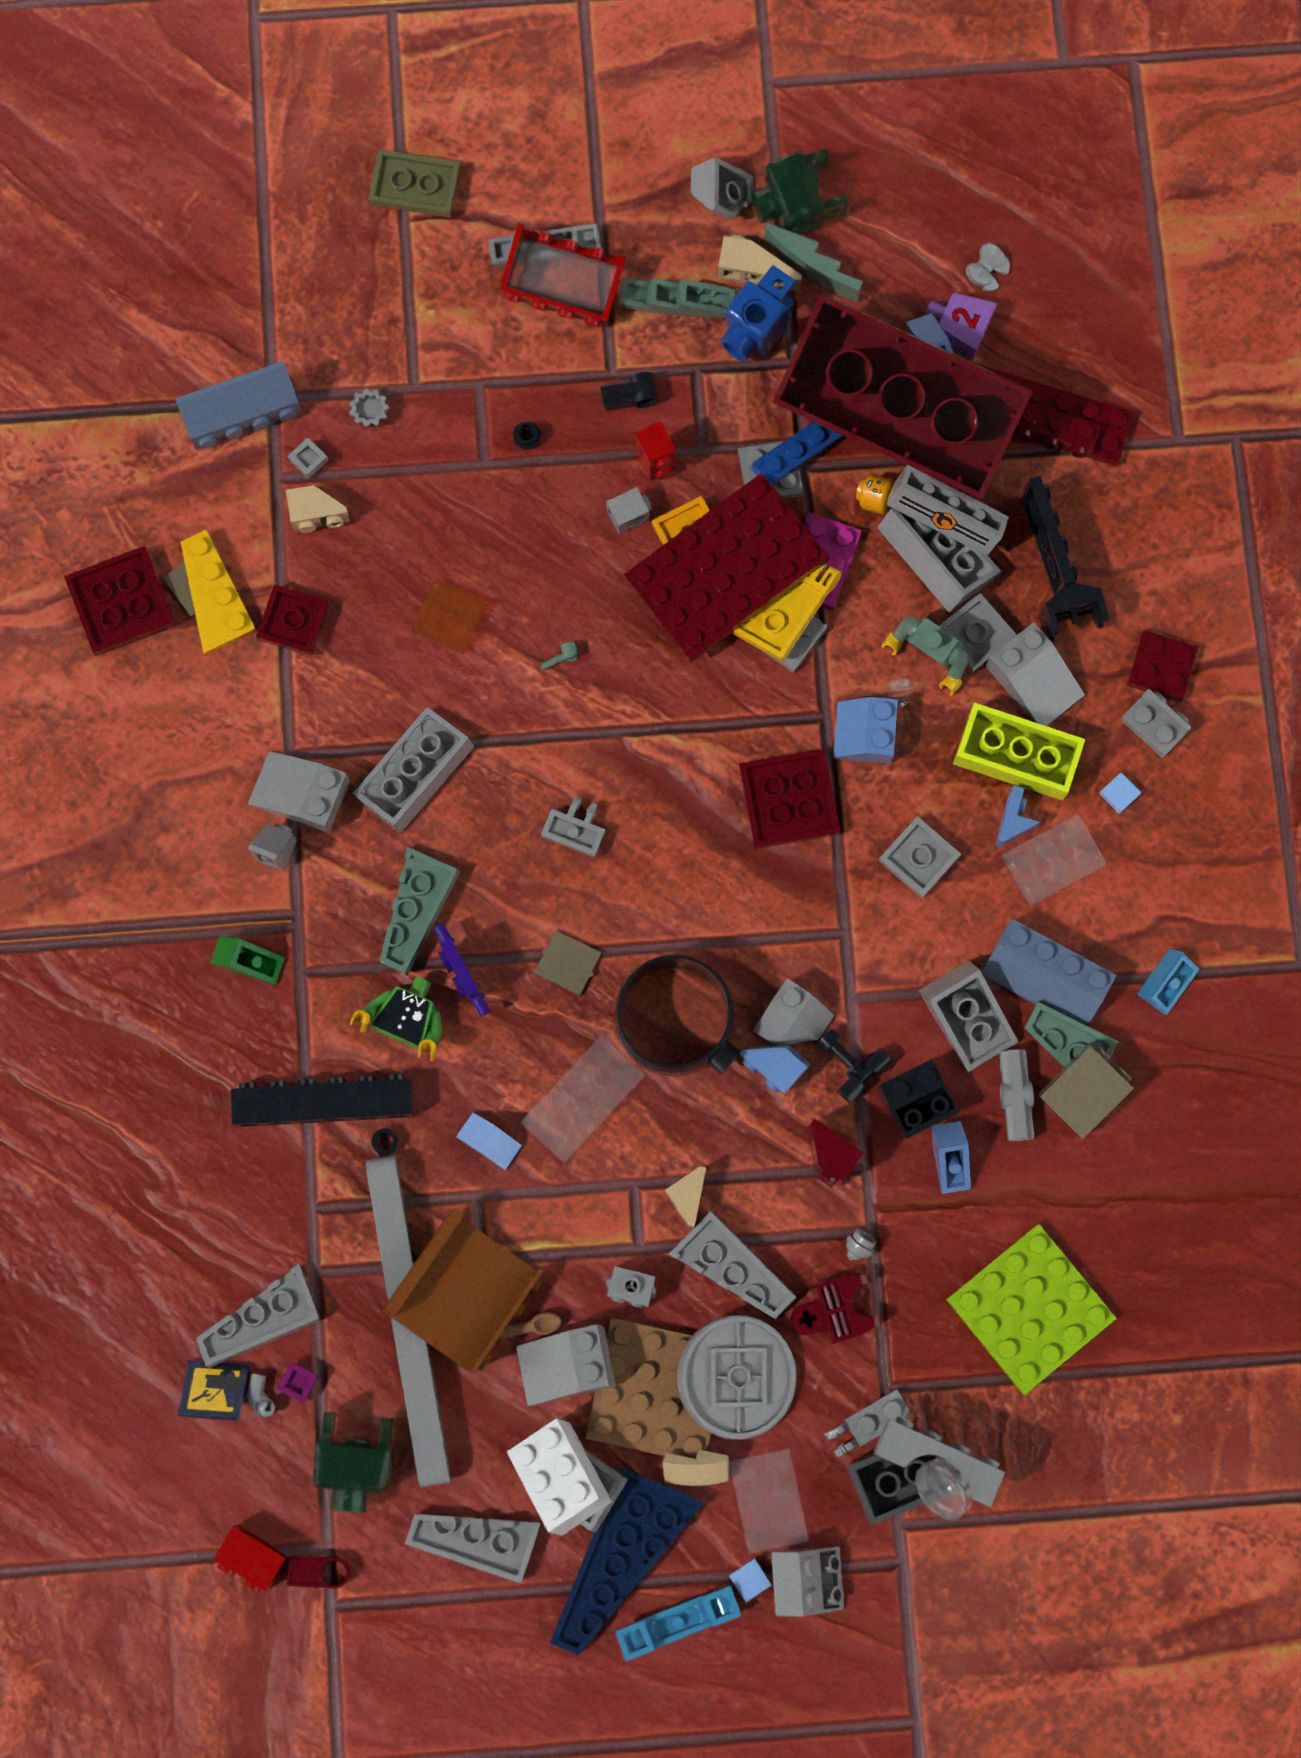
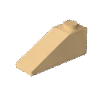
(746, 261)

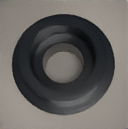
(523, 428)

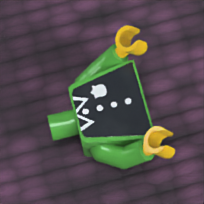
(404, 1017)

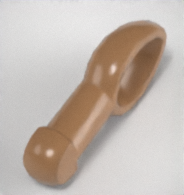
(541, 1324)

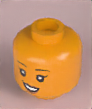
(874, 493)

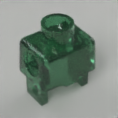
(793, 195)
(352, 1467)

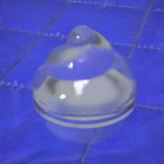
(901, 689)

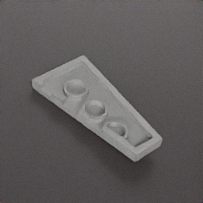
(726, 1260)
(267, 1317)
(482, 1543)

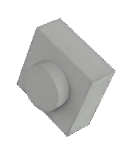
(307, 458)

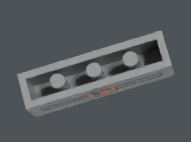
(947, 510)

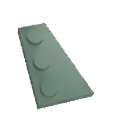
(1063, 1035)

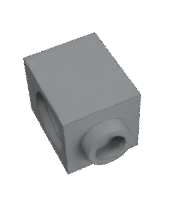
(628, 510)

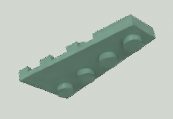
(420, 897)

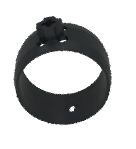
(720, 1057)

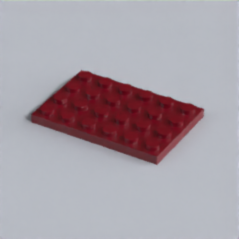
(726, 567)

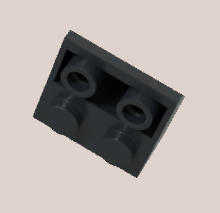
(917, 1099)

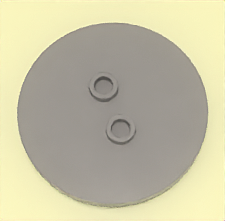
(736, 1377)

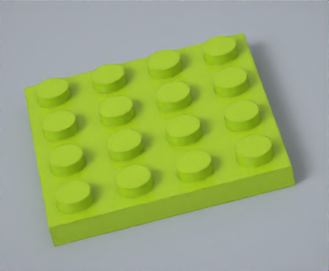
(1031, 1309)

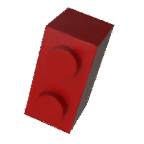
(655, 451)
(250, 1558)

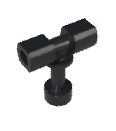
(859, 1071)

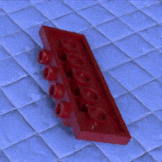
(1072, 422)

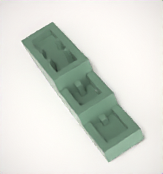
(803, 256)
(674, 298)

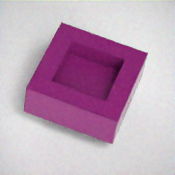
(298, 1382)

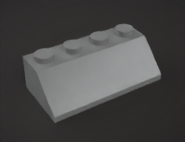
(943, 564)

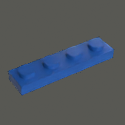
(795, 452)

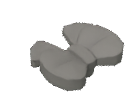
(990, 259)

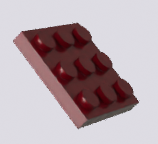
(119, 600)
(789, 799)

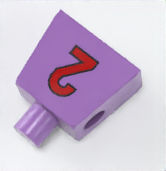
(963, 321)

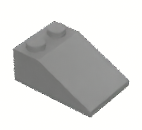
(1035, 676)
(300, 790)
(968, 1015)
(566, 1365)

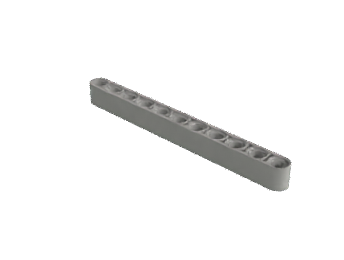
(412, 1351)

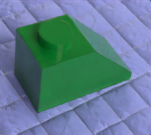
(247, 959)

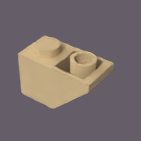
(313, 509)

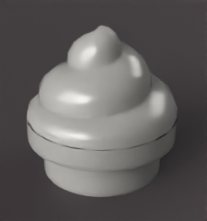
(859, 1245)

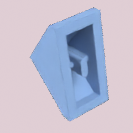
(489, 1141)

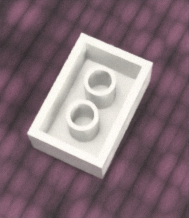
(559, 1477)

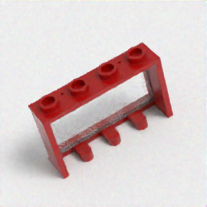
(561, 276)

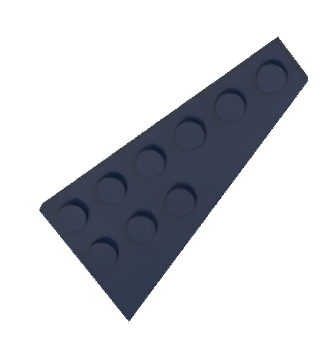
(620, 1554)

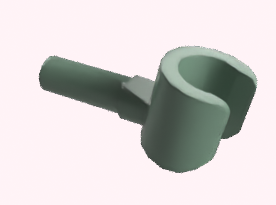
(569, 654)

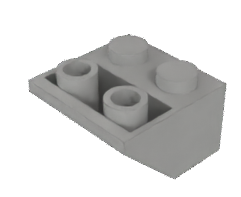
(807, 1581)

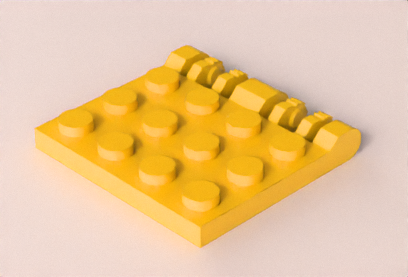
(784, 620)

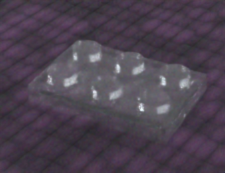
(1054, 860)
(768, 1501)

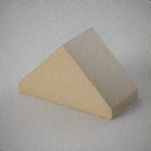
(686, 1195)

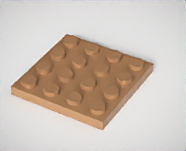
(646, 1404)

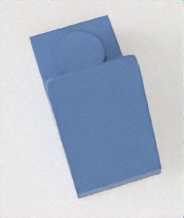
(1011, 824)

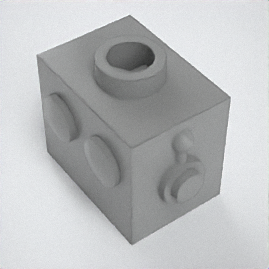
(640, 1296)

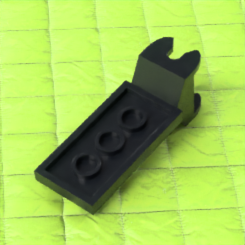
(1068, 598)

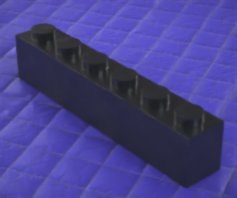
(322, 1102)

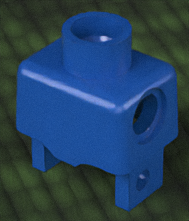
(761, 327)

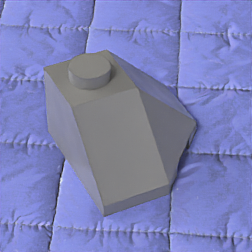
(721, 187)
(793, 1017)

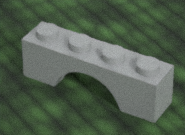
(902, 1445)

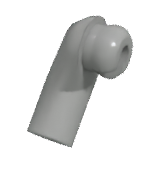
(257, 1398)

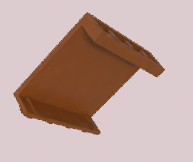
(463, 1293)

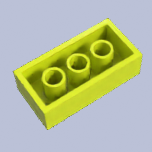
(1019, 751)

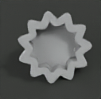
(368, 408)

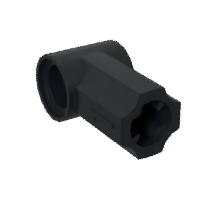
(637, 392)

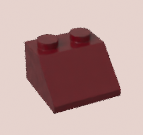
(831, 1154)

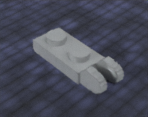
(870, 1421)

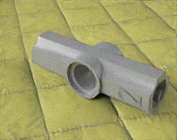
(1016, 1095)

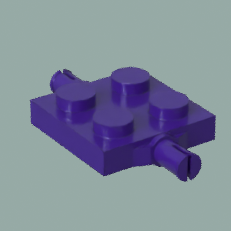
(453, 962)

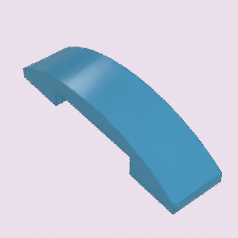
(677, 1622)

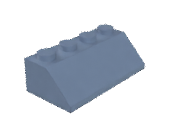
(239, 405)
(1047, 973)

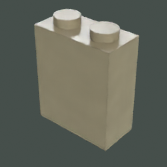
(1086, 1090)

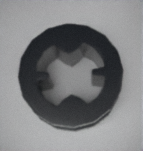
(376, 1137)

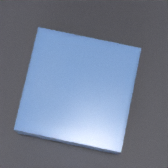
(1120, 793)
(750, 1580)

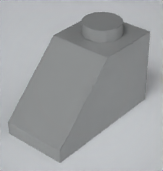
(273, 846)

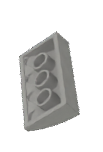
(413, 769)

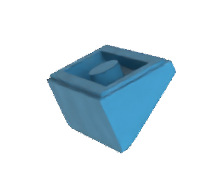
(1168, 981)

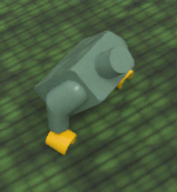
(934, 643)

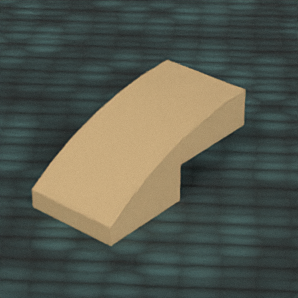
(704, 1470)

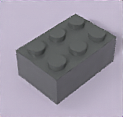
(885, 1486)

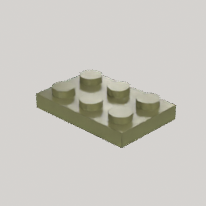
(414, 183)

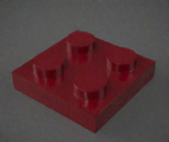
(292, 620)
(1162, 665)

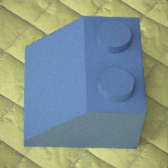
(866, 730)

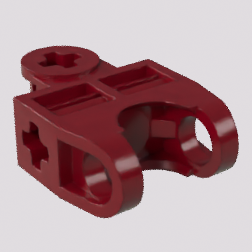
(824, 1314)

